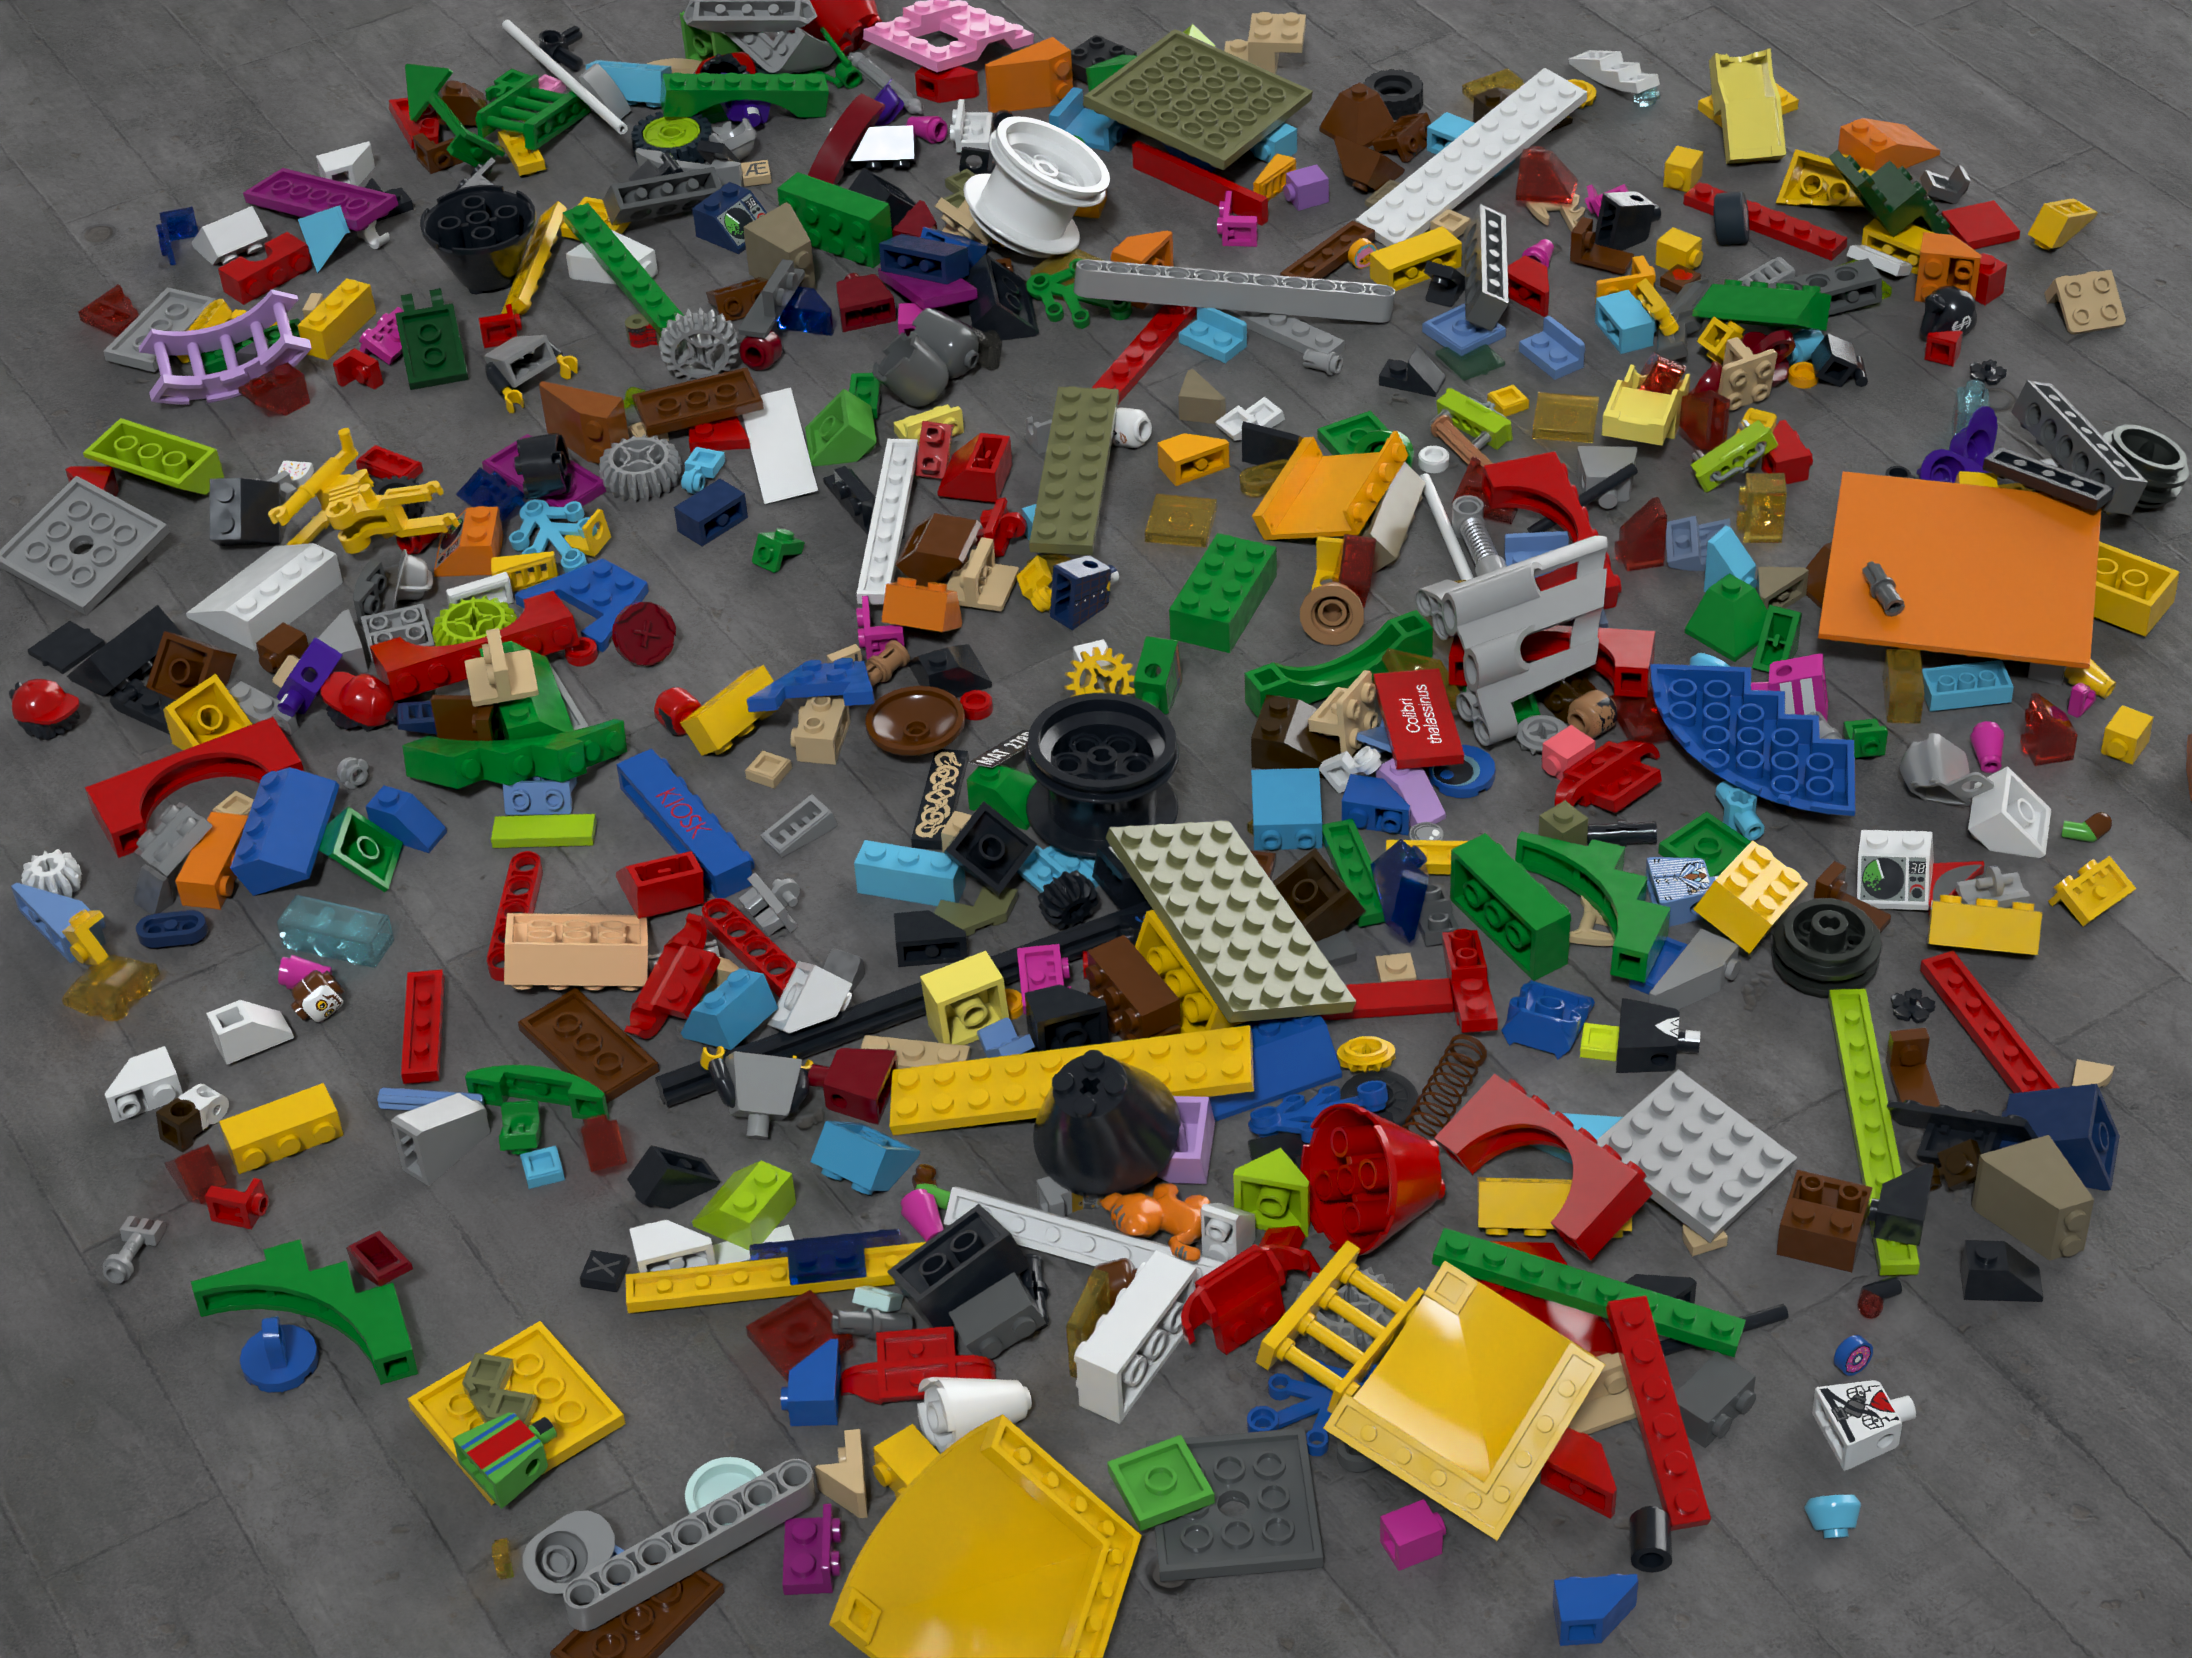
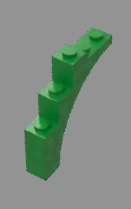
(514, 760)
(1619, 896)
(326, 1294)

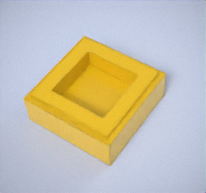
(1508, 400)

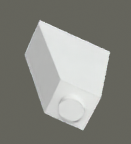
(586, 268)

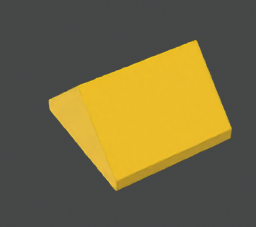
(204, 714)

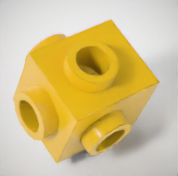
(1716, 336)

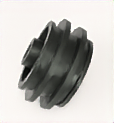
(2155, 459)
(1826, 947)

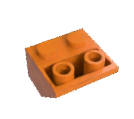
(1946, 263)

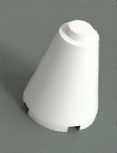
(962, 1404)

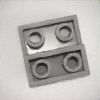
(406, 622)
(172, 838)

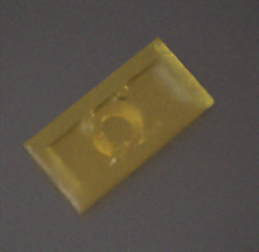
(1500, 79)

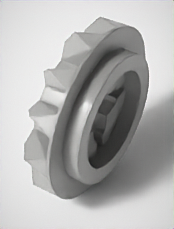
(1529, 730)

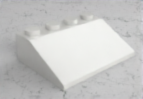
(269, 592)

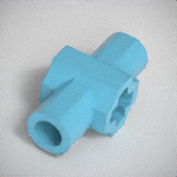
(1740, 810)

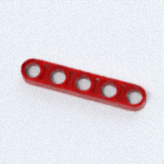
(512, 903)
(751, 940)

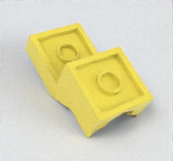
(1748, 106)
(1642, 413)

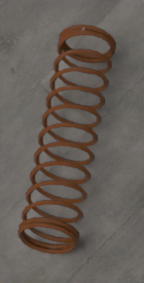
(1469, 1063)

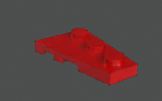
(426, 124)
(719, 435)

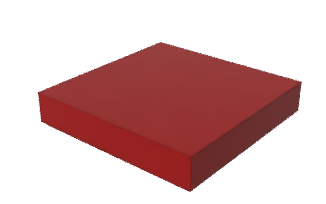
(1981, 225)

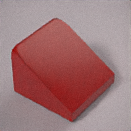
(1943, 347)

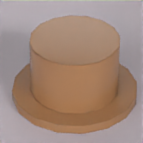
(1332, 614)

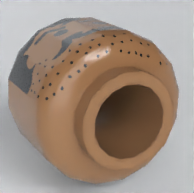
(1593, 713)

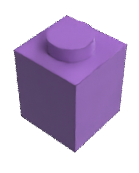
(1306, 187)

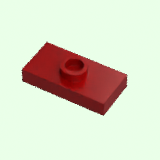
(387, 463)

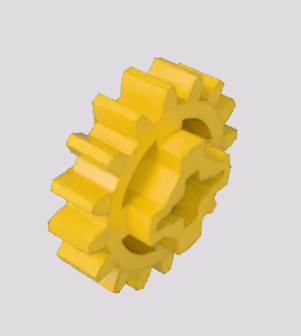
(1091, 668)

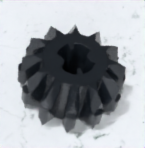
(1067, 899)

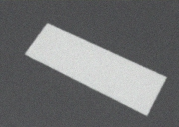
(779, 448)

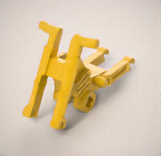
(355, 509)

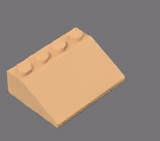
(575, 951)

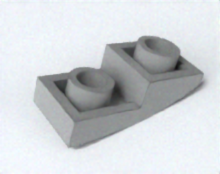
(605, 90)

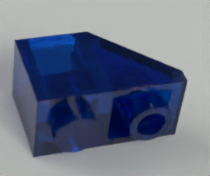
(807, 313)

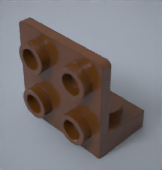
(460, 720)

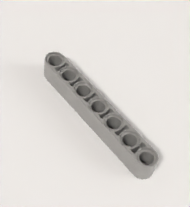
(682, 1560)

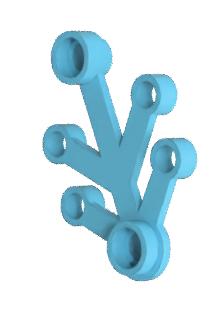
(537, 514)

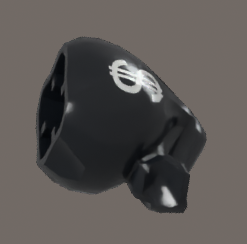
(1949, 310)

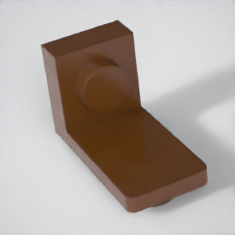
(434, 156)
(1589, 254)
(1833, 885)
(1908, 1067)

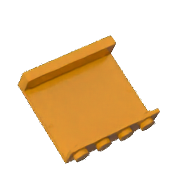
(1327, 493)

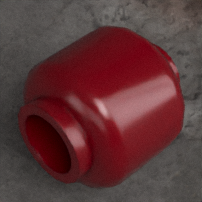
(760, 352)

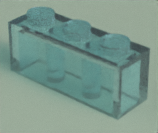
(335, 931)

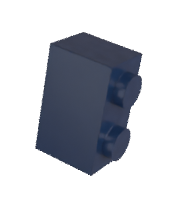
(711, 512)

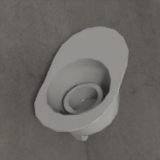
(412, 578)
(567, 1550)

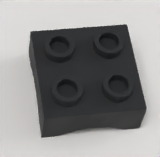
(1093, 52)

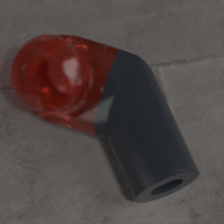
(1873, 1295)

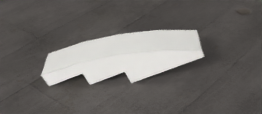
(1611, 71)

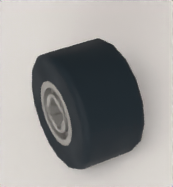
(1731, 218)

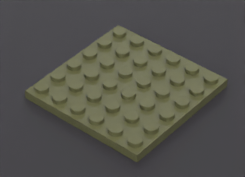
(1198, 99)

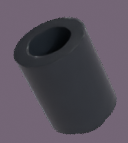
(1650, 1539)

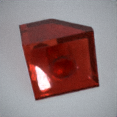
(1544, 178)

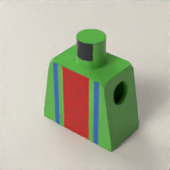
(505, 1455)

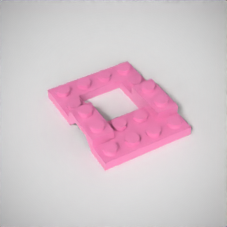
(969, 24)

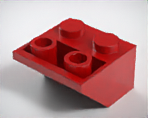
(978, 469)
(663, 884)

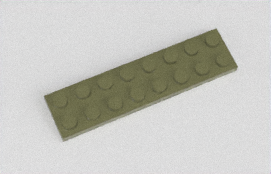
(1074, 471)

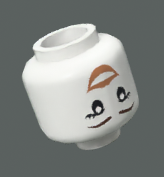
(1131, 428)

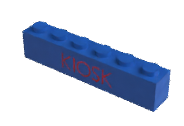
(685, 822)

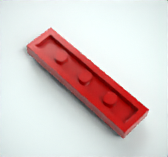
(423, 1026)

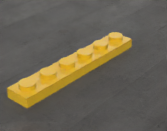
(534, 259)

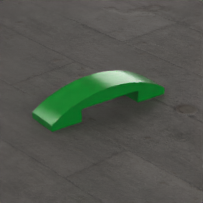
(537, 1084)

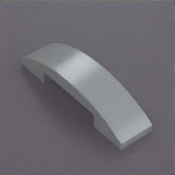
(726, 170)

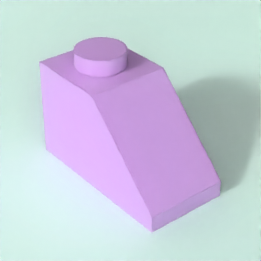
(1416, 790)

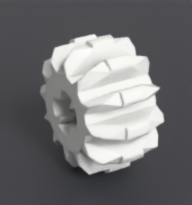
(53, 873)

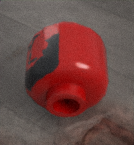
(673, 707)

